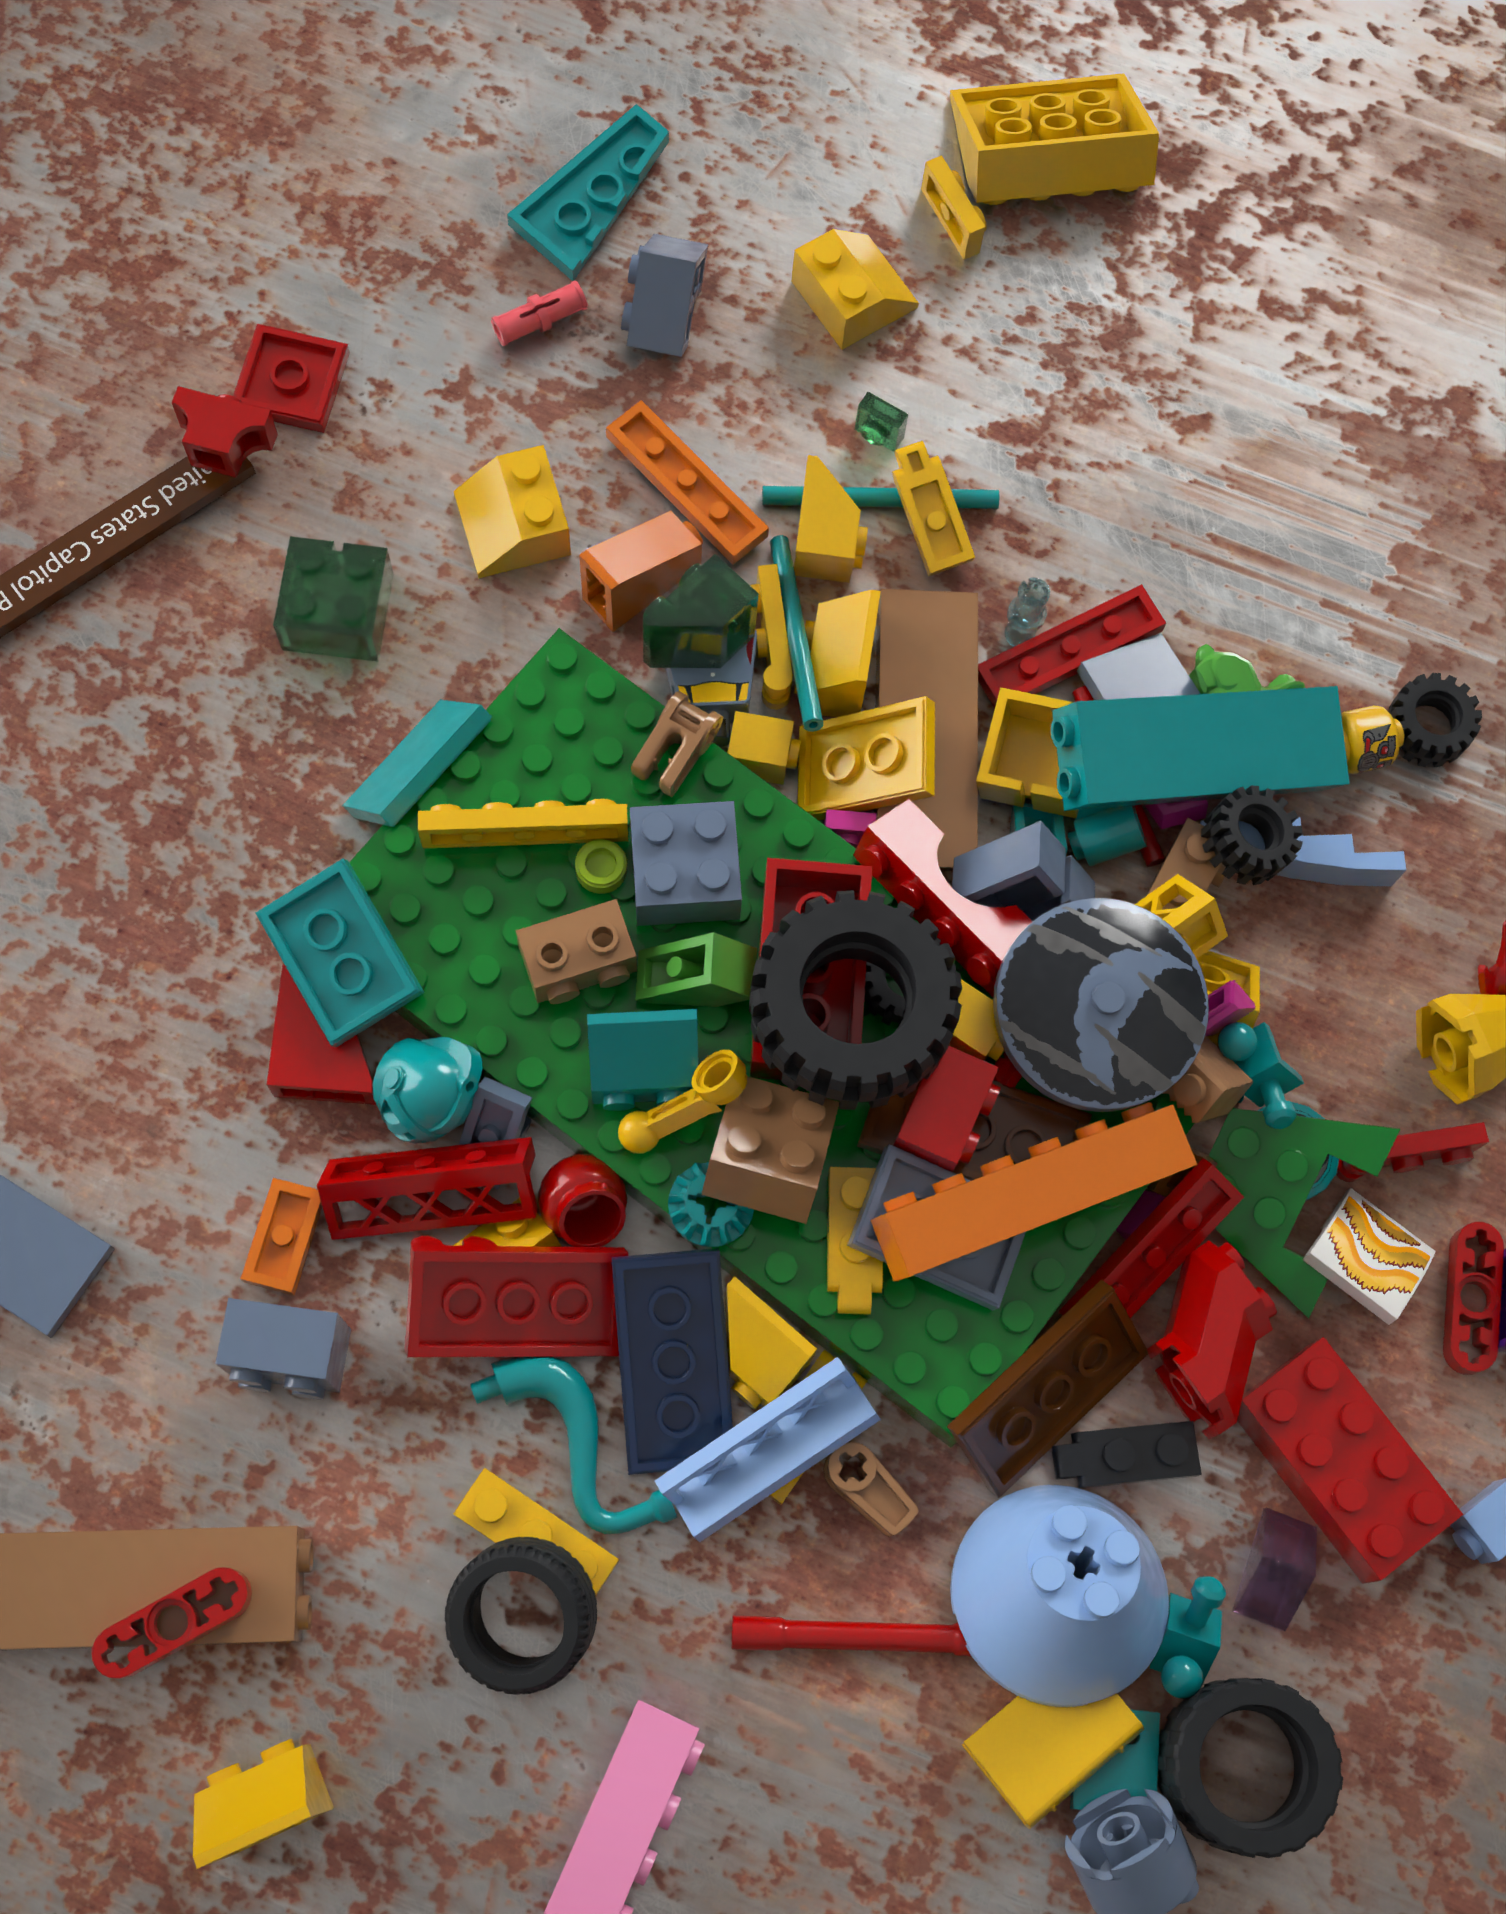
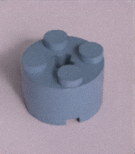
(1132, 1855)

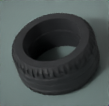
(481, 1654)

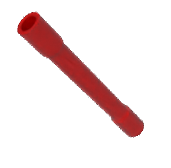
(777, 1634)

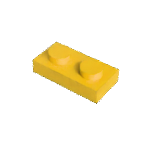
(953, 208)

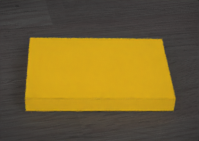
(868, 759)

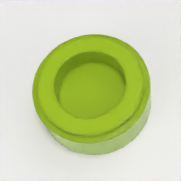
(601, 866)

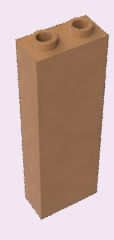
(932, 651)
(75, 1584)

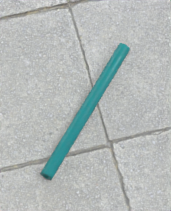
(881, 497)
(797, 635)

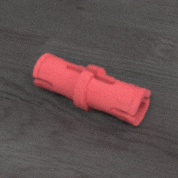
(539, 313)

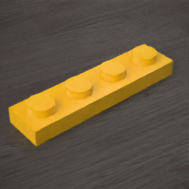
(503, 825)

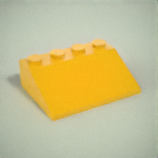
(1054, 138)

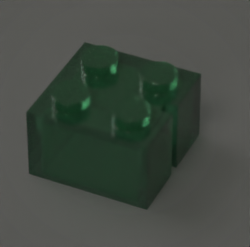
(333, 599)

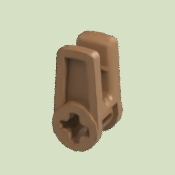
(682, 725)
(876, 1494)

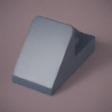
(496, 1114)

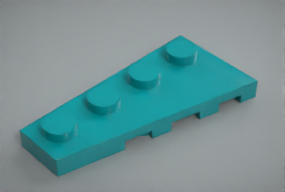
(584, 198)

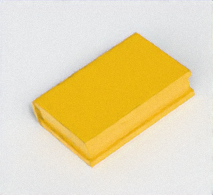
(1046, 1752)

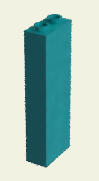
(1198, 746)

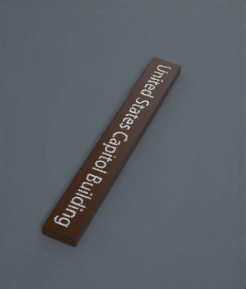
(109, 538)

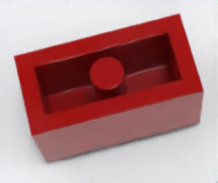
(946, 1109)

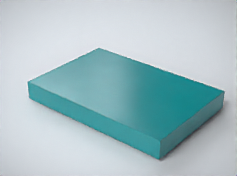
(417, 762)
(339, 952)

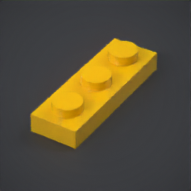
(506, 1513)

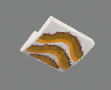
(1370, 1256)

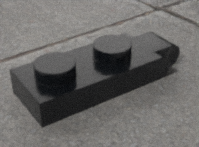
(1129, 1455)

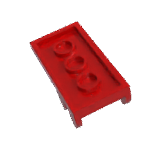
(510, 1300)

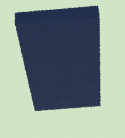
(671, 1355)

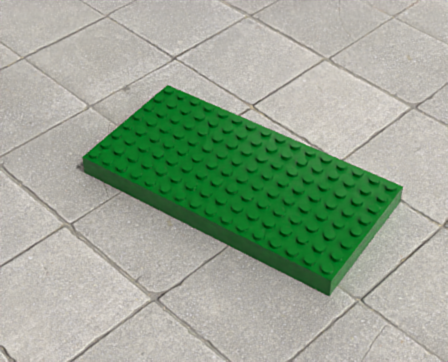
(571, 737)

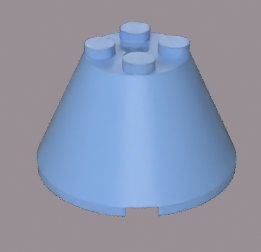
(1059, 1595)

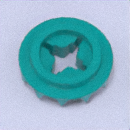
(690, 1218)

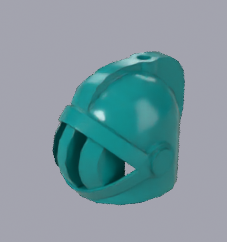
(426, 1087)

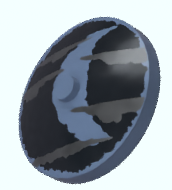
(1100, 1005)

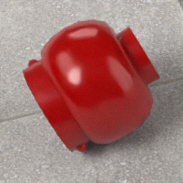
(583, 1201)

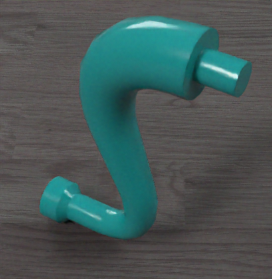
(569, 1392)

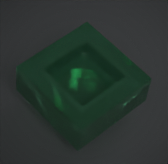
(880, 422)

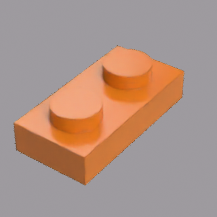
(283, 1237)

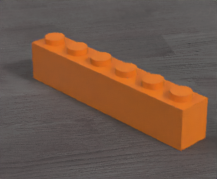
(1032, 1192)

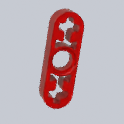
(1482, 1337)
(126, 1629)

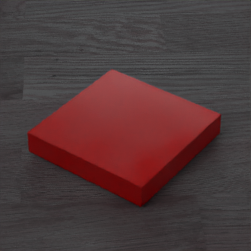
(292, 376)

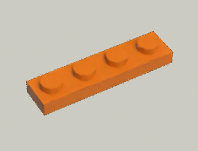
(687, 482)

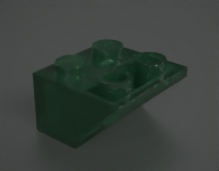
(701, 619)

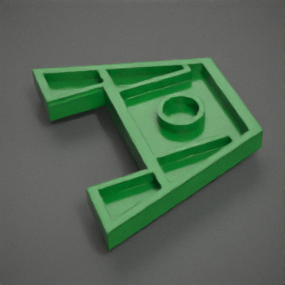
(1275, 1177)

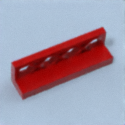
(424, 1171)

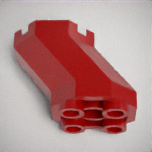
(1212, 1336)

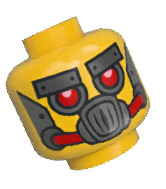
(1371, 738)

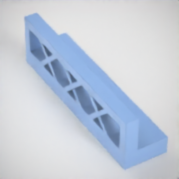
(768, 1449)

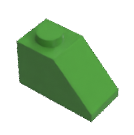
(696, 972)

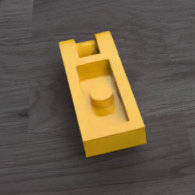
(773, 639)

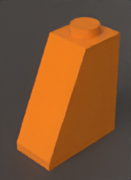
(637, 567)

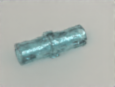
(1027, 611)

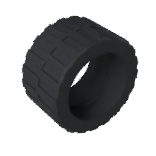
(1315, 1767)

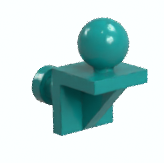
(1259, 1058)
(1190, 1638)

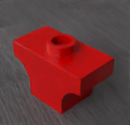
(221, 430)

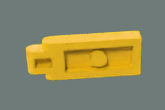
(931, 509)
(849, 1270)

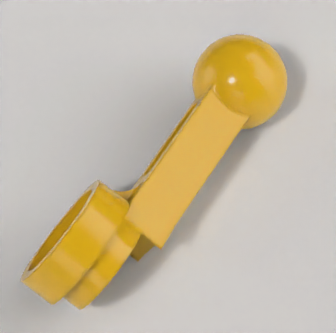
(714, 1082)

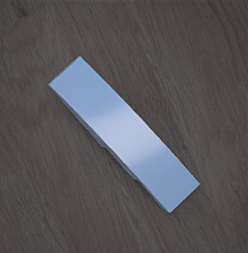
(1333, 860)

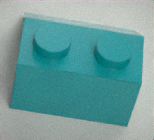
(641, 1056)

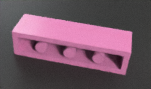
(625, 1814)

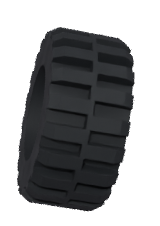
(869, 934)

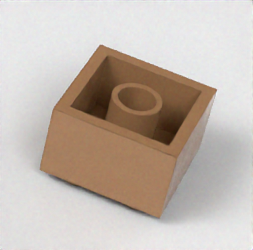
(771, 1150)

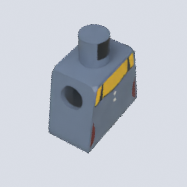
(719, 689)

